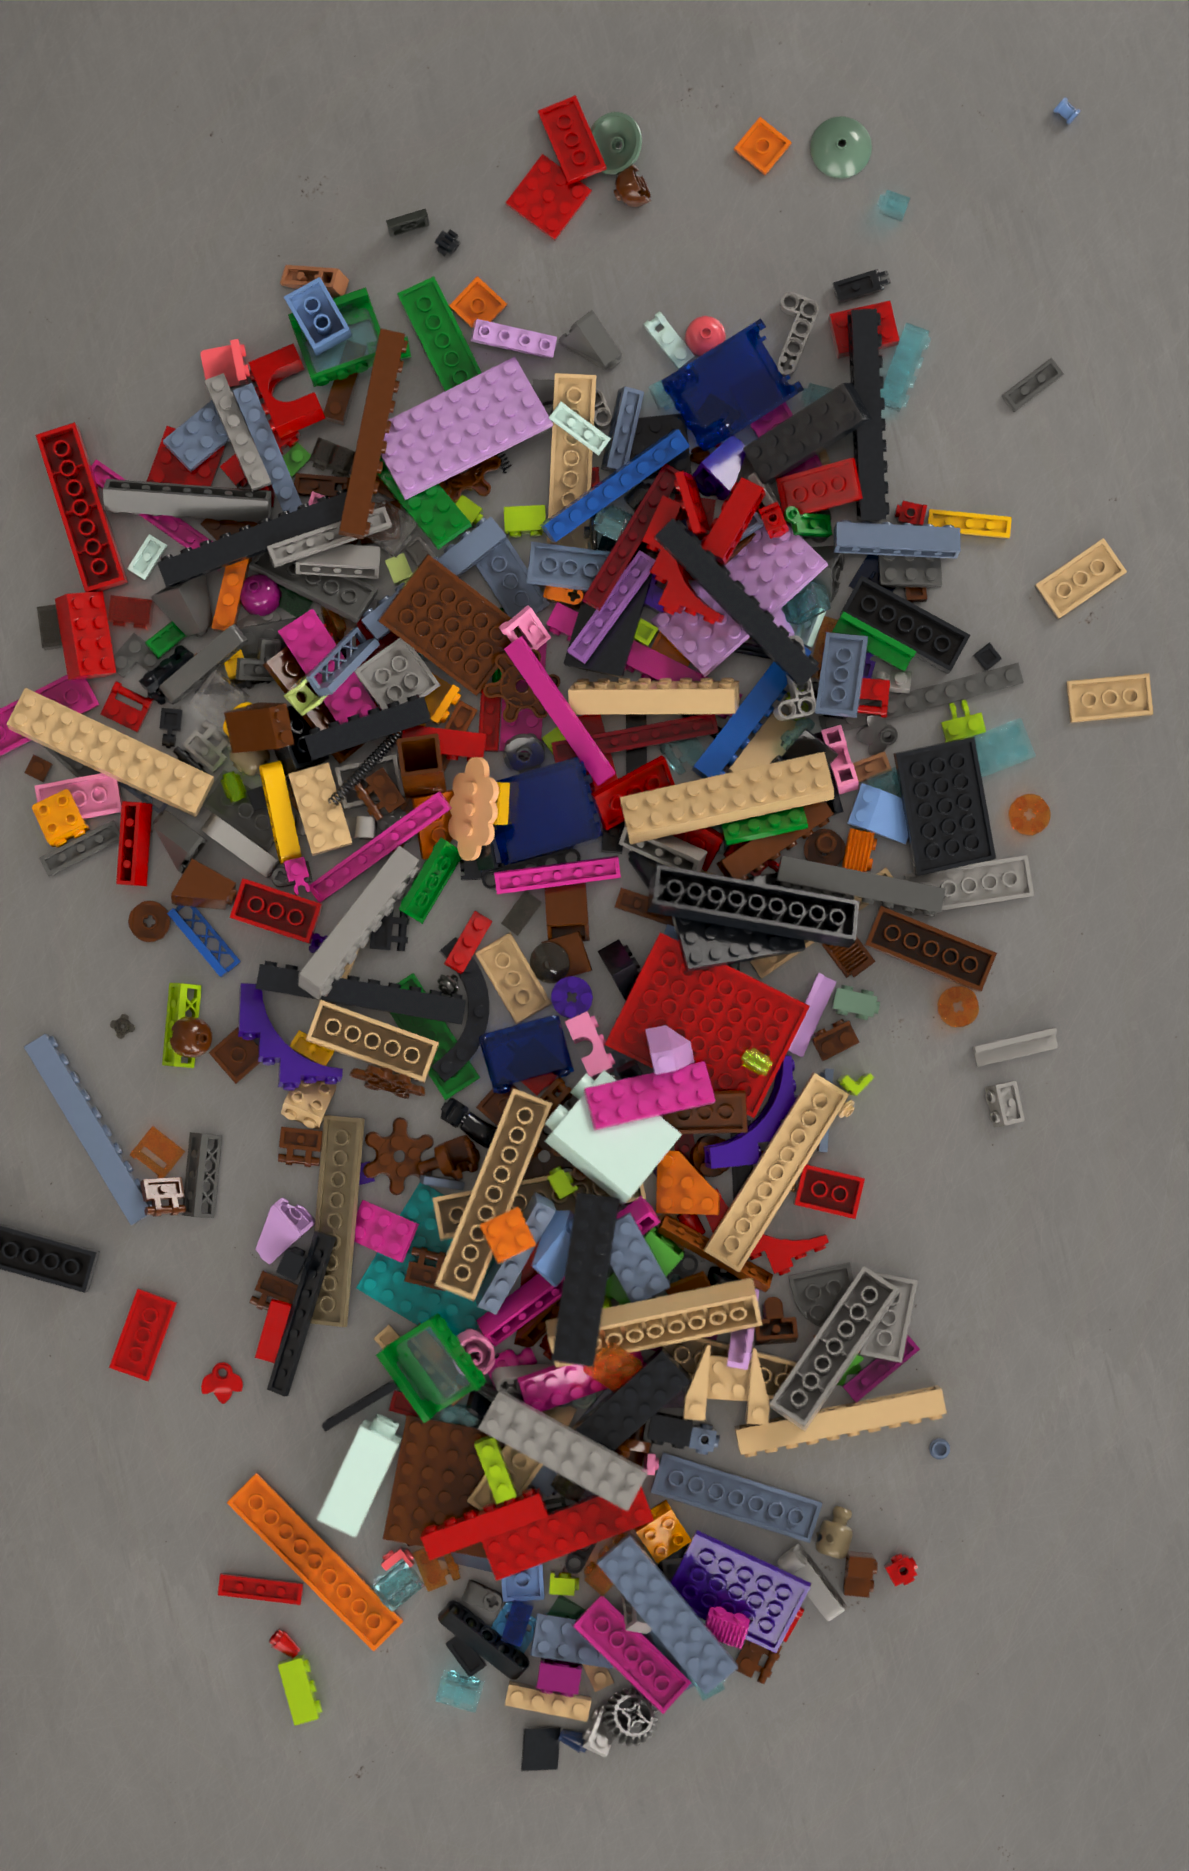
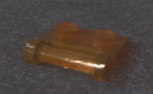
(162, 1148)

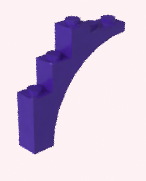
(272, 1049)
(744, 1147)

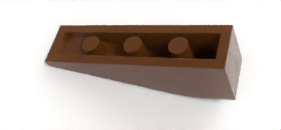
(340, 399)

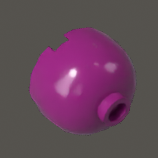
(260, 595)

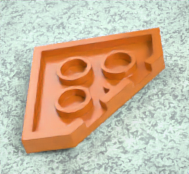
(438, 829)
(683, 1188)

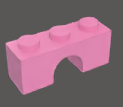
(842, 767)
(584, 1029)

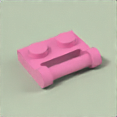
(529, 626)

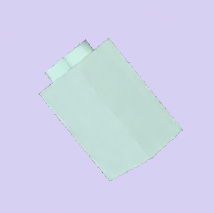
(612, 1156)
(361, 1475)

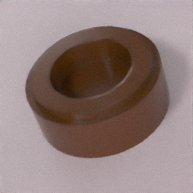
(825, 843)

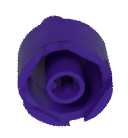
(573, 985)

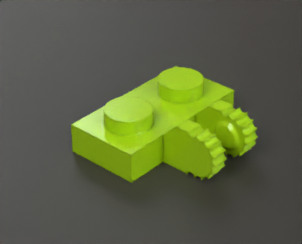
(964, 726)

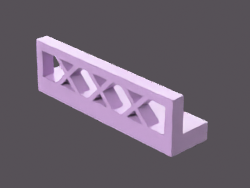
(817, 1000)
(741, 1346)

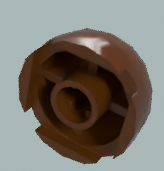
(631, 188)
(191, 1037)

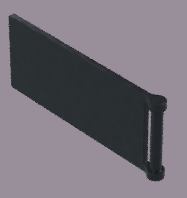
(614, 649)

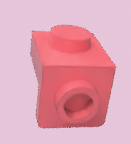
(393, 1557)

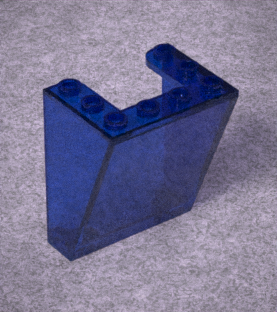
(729, 387)
(547, 812)

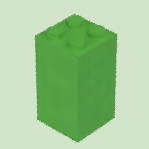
(666, 1253)

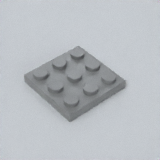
(396, 674)

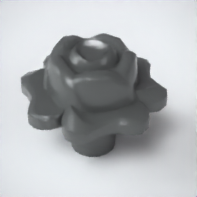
(448, 984)

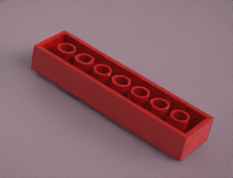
(81, 508)
(563, 1533)

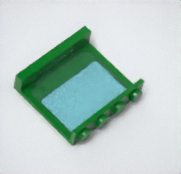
(351, 355)
(431, 1367)

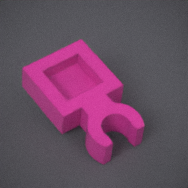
(297, 871)

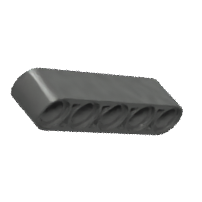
(203, 664)

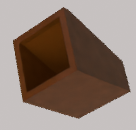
(259, 727)
(421, 765)
(203, 888)
(567, 910)

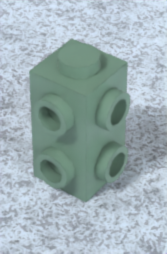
(861, 1004)

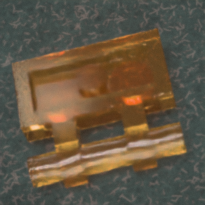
(431, 1570)

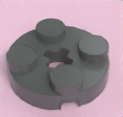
(519, 743)

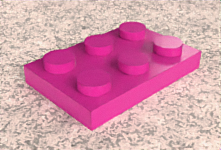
(384, 1231)

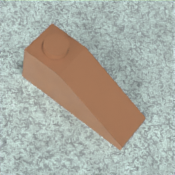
(299, 276)

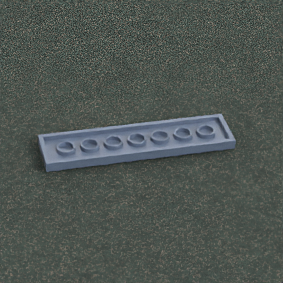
(736, 1497)

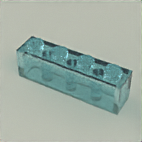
(903, 365)

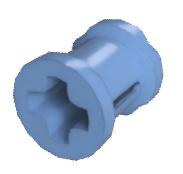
(1066, 110)

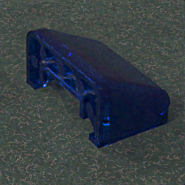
(525, 1052)

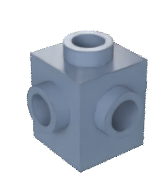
(700, 1431)

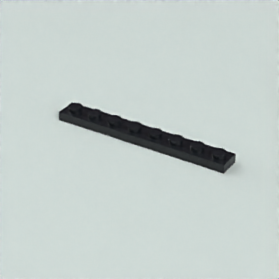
(301, 1313)

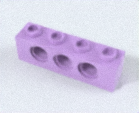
(513, 339)

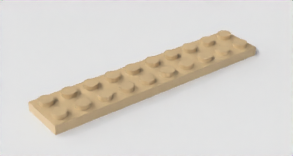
(570, 458)
(776, 1172)

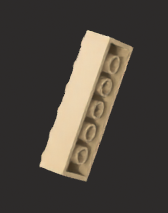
(372, 1041)

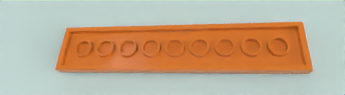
(315, 1561)

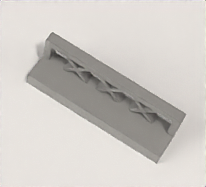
(1015, 1047)

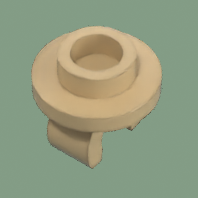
(847, 1109)

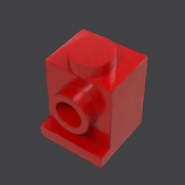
(919, 513)
(774, 520)

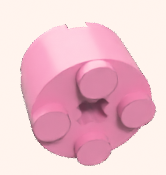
(475, 1341)

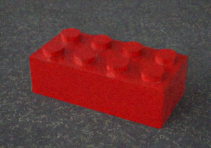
(85, 635)
(276, 911)

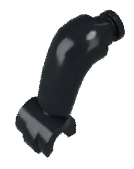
(476, 1128)

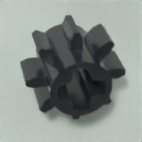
(447, 242)

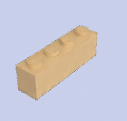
(530, 1698)

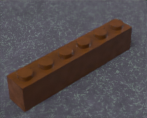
(757, 851)

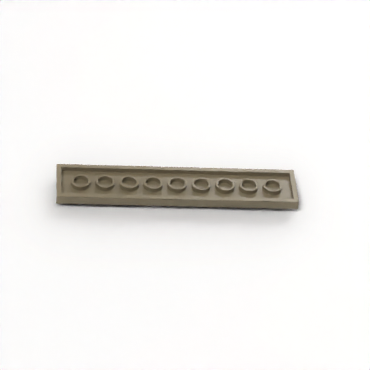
(337, 1213)

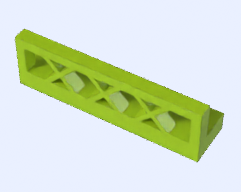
(176, 1008)
(852, 1087)

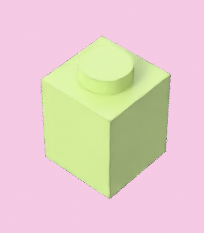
(399, 569)

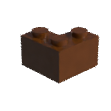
(858, 1574)

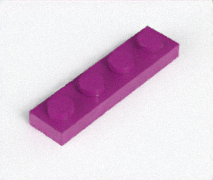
(876, 1372)

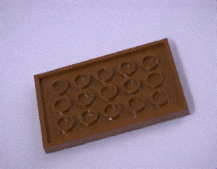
(449, 624)

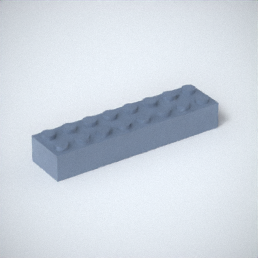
(667, 1614)

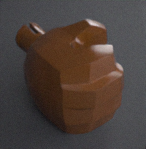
(453, 1158)
(634, 1447)

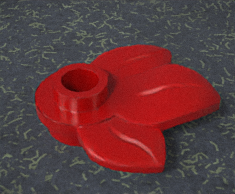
(222, 1385)

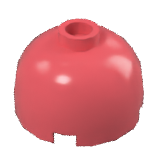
(704, 334)

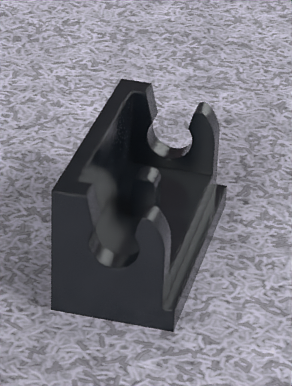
(487, 857)

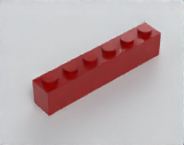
(484, 1523)

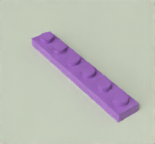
(603, 620)

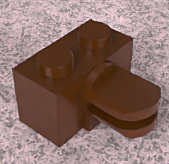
(774, 1327)

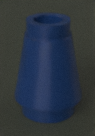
(573, 1740)

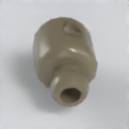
(249, 761)
(834, 1535)

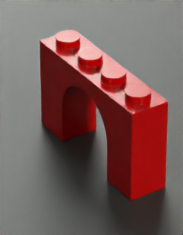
(267, 373)

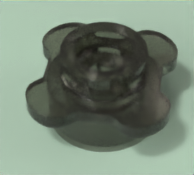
(128, 1027)

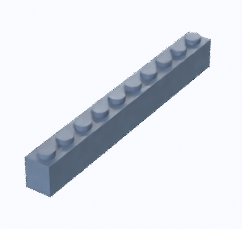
(88, 1127)

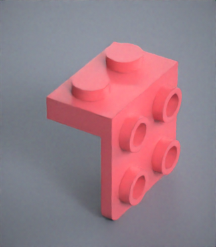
(228, 361)

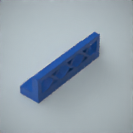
(199, 944)

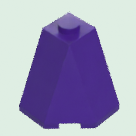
(720, 469)

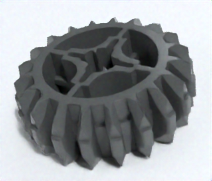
(622, 1731)

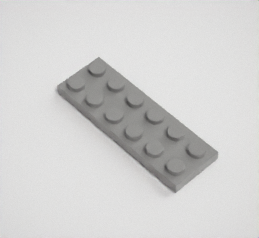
(980, 882)

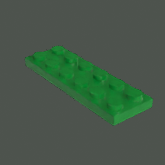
(439, 333)
(430, 510)
(438, 1032)

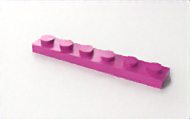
(557, 875)

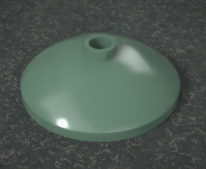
(609, 133)
(837, 160)

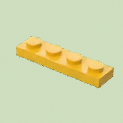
(972, 523)

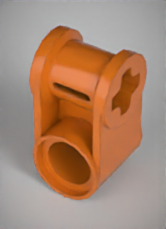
(561, 594)

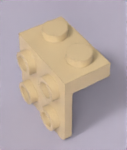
(308, 1103)

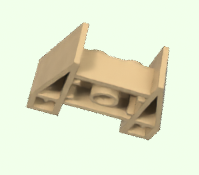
(718, 1381)

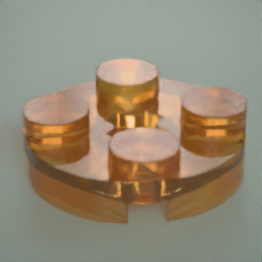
(1038, 807)
(954, 995)

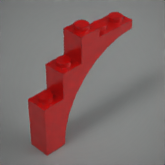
(678, 591)
(777, 1250)

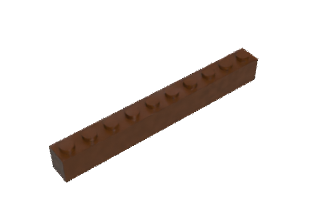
(372, 433)

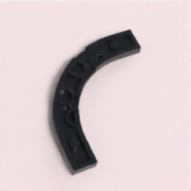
(476, 1019)

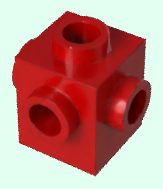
(899, 1577)

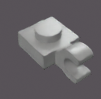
(899, 680)

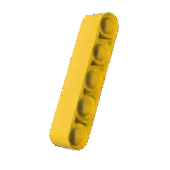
(280, 811)

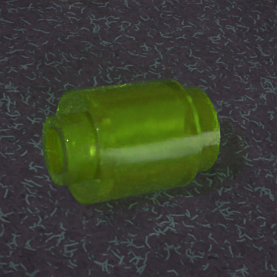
(233, 786)
(756, 1061)

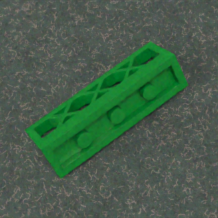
(878, 642)

